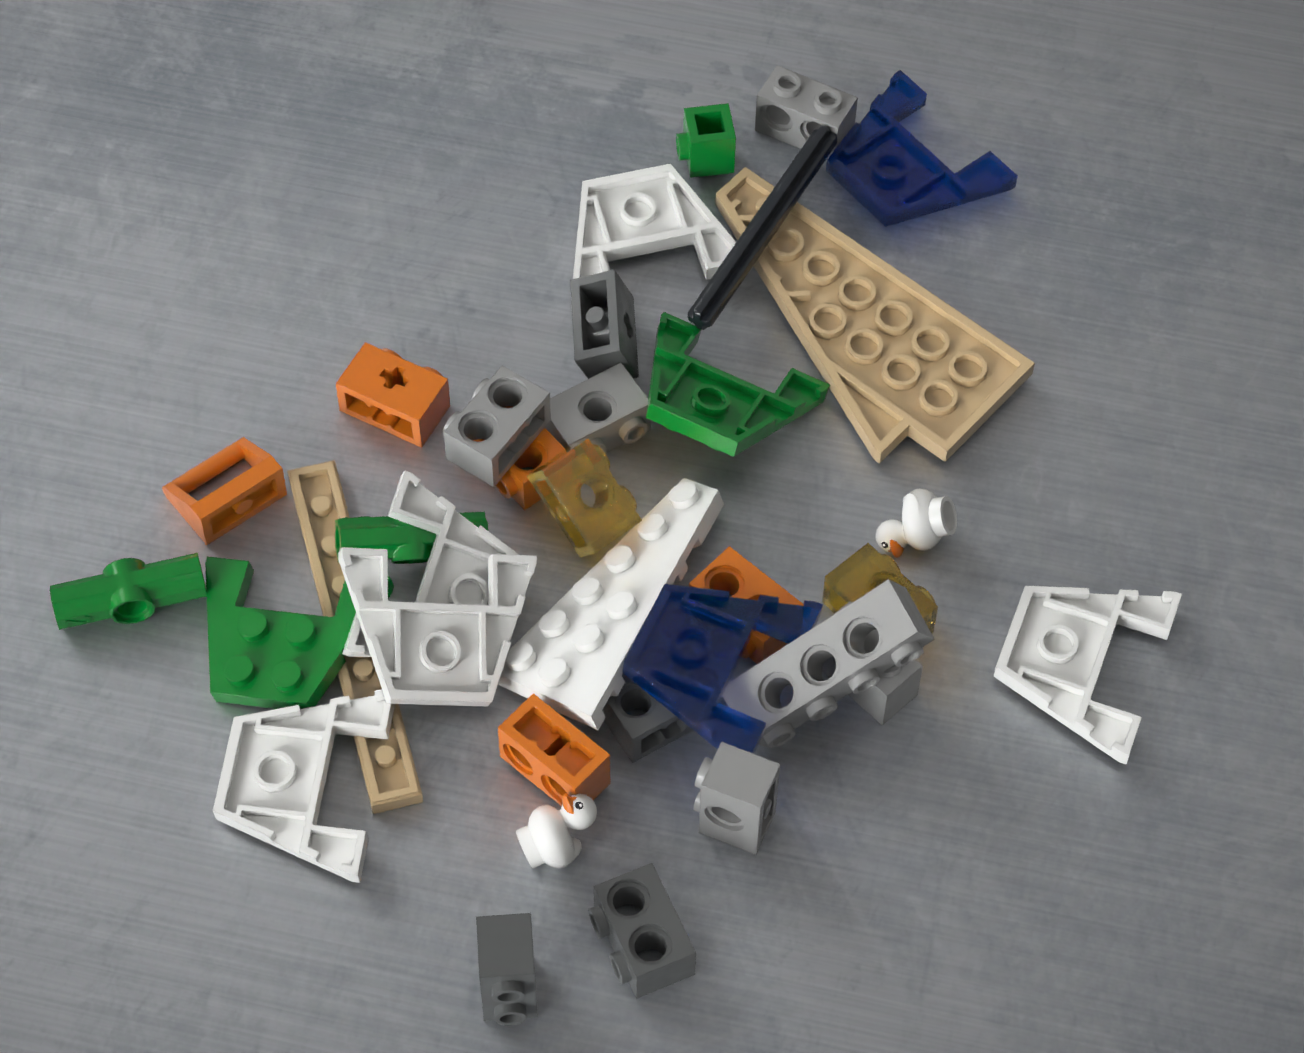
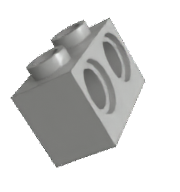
(796, 105)
(504, 430)

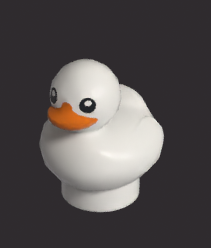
(922, 525)
(547, 833)

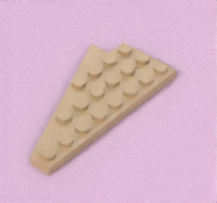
(877, 337)

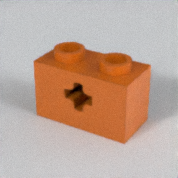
(393, 394)

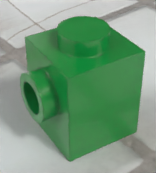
(707, 140)

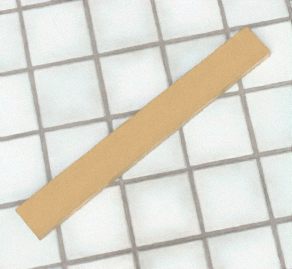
(385, 763)

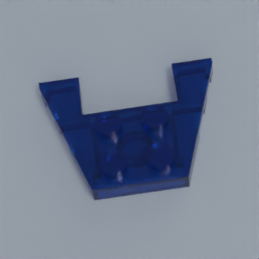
(897, 173)
(693, 648)

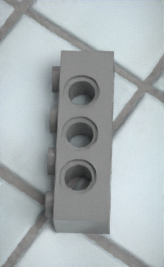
(840, 636)

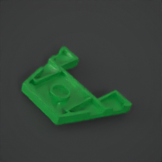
(714, 404)
(270, 654)

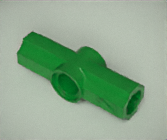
(404, 541)
(128, 591)

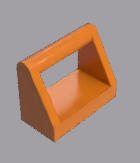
(233, 501)

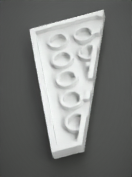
(581, 643)

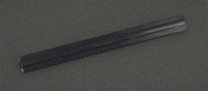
(762, 228)

